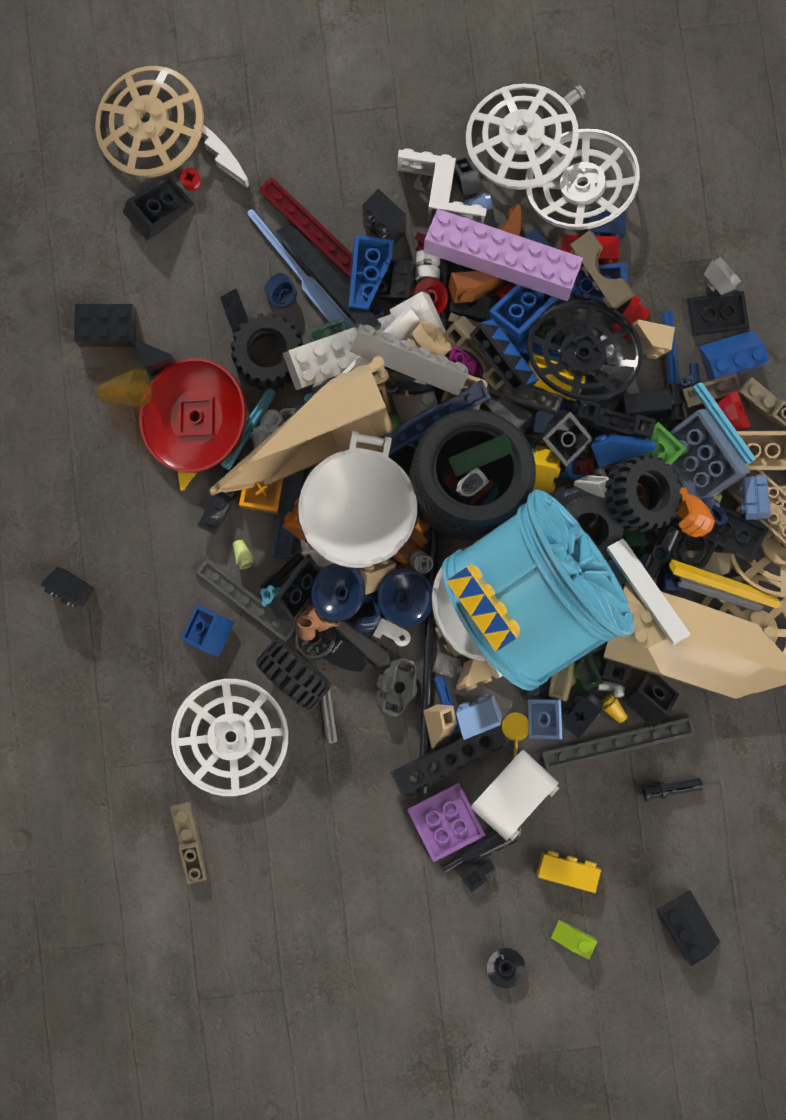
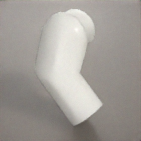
(612, 686)

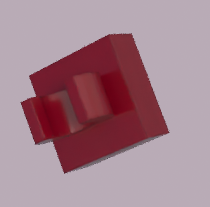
(420, 237)

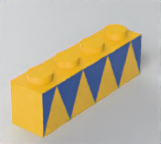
(484, 607)

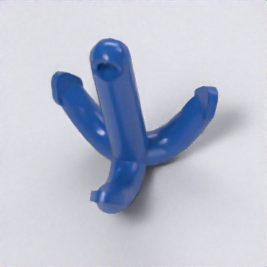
(569, 471)

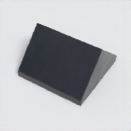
(153, 359)

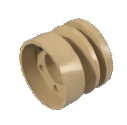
(429, 337)

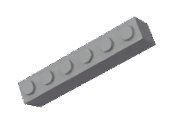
(409, 360)

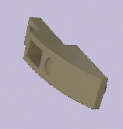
(764, 402)
(189, 842)

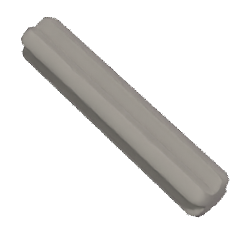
(328, 716)

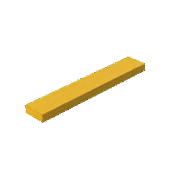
(723, 583)

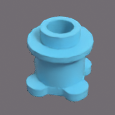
(268, 594)

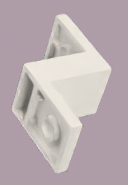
(442, 171)

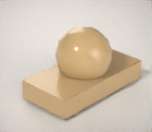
(562, 682)

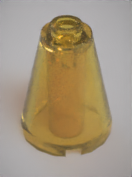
(126, 389)

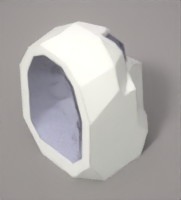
(472, 483)

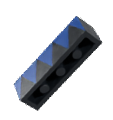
(503, 357)

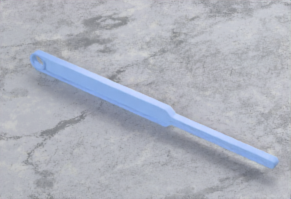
(310, 286)

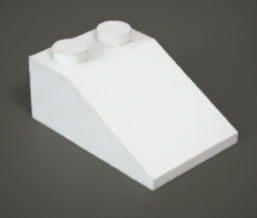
(423, 308)

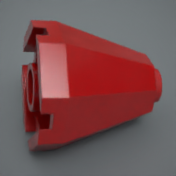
(734, 411)

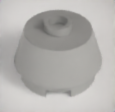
(721, 277)

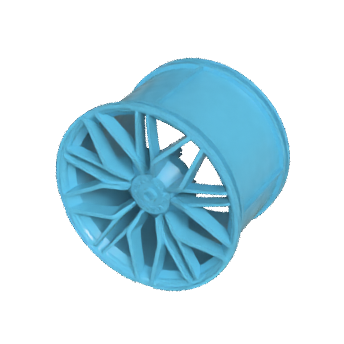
(551, 587)

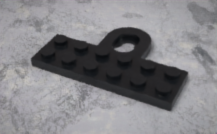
(736, 536)

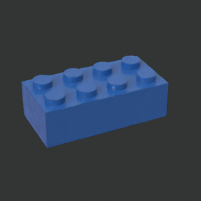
(519, 310)

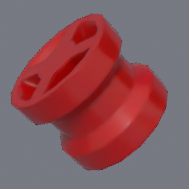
(192, 183)

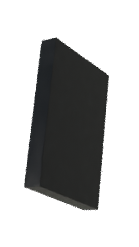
(718, 313)

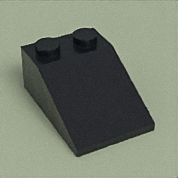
(157, 207)

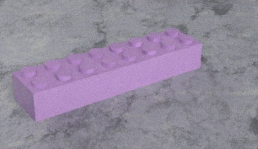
(502, 254)

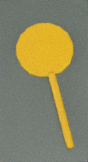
(515, 728)

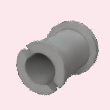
(576, 94)

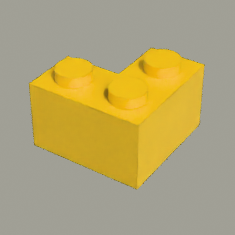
(546, 469)

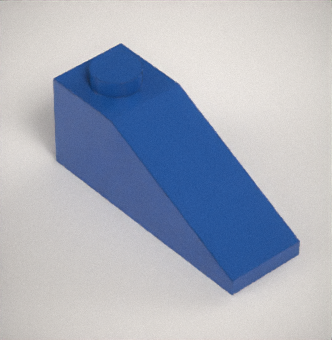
(616, 448)

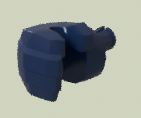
(370, 614)

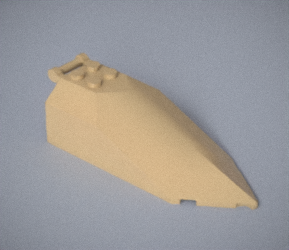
(307, 434)
(718, 656)

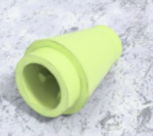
(242, 555)

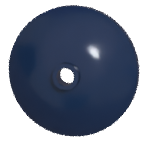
(329, 590)
(417, 596)

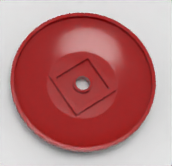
(168, 418)

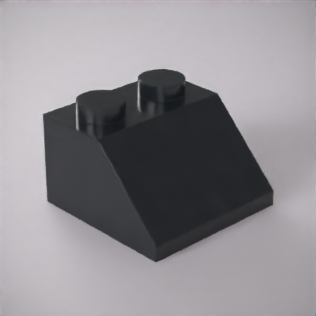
(652, 699)

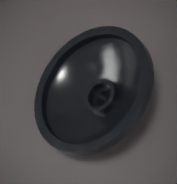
(406, 382)

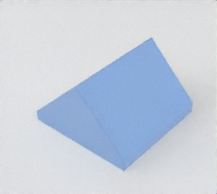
(545, 719)

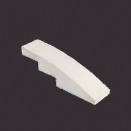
(224, 158)

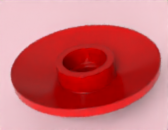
(435, 286)

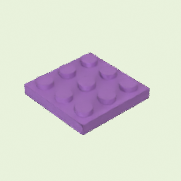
(446, 822)

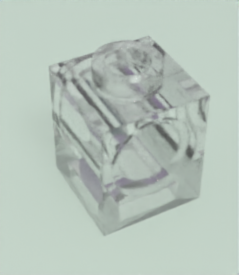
(447, 665)

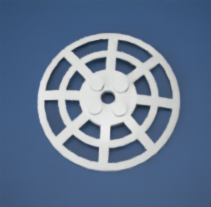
(525, 143)
(590, 173)
(217, 737)

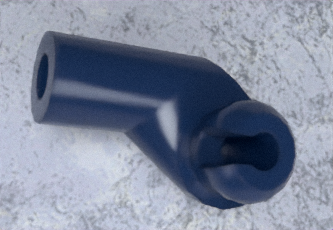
(693, 376)

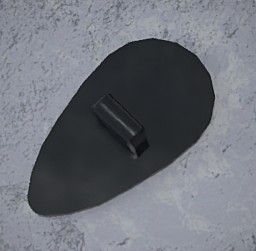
(343, 653)

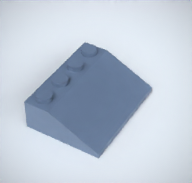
(710, 459)

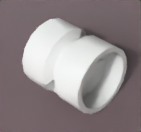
(427, 266)

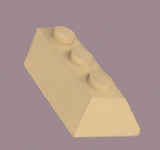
(767, 448)

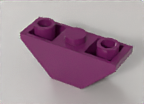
(474, 366)

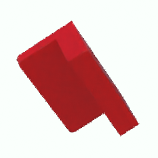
(633, 313)

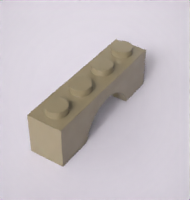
(615, 290)
(459, 336)

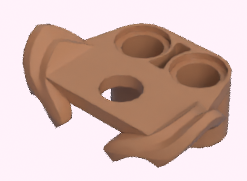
(310, 621)

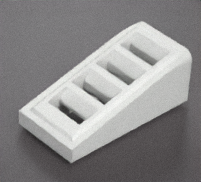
(592, 484)

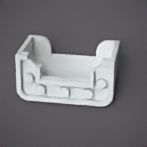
(515, 795)

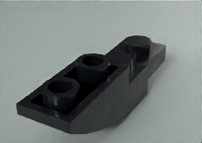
(218, 507)

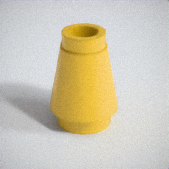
(614, 708)

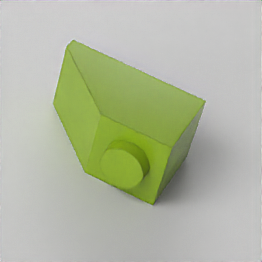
(574, 939)

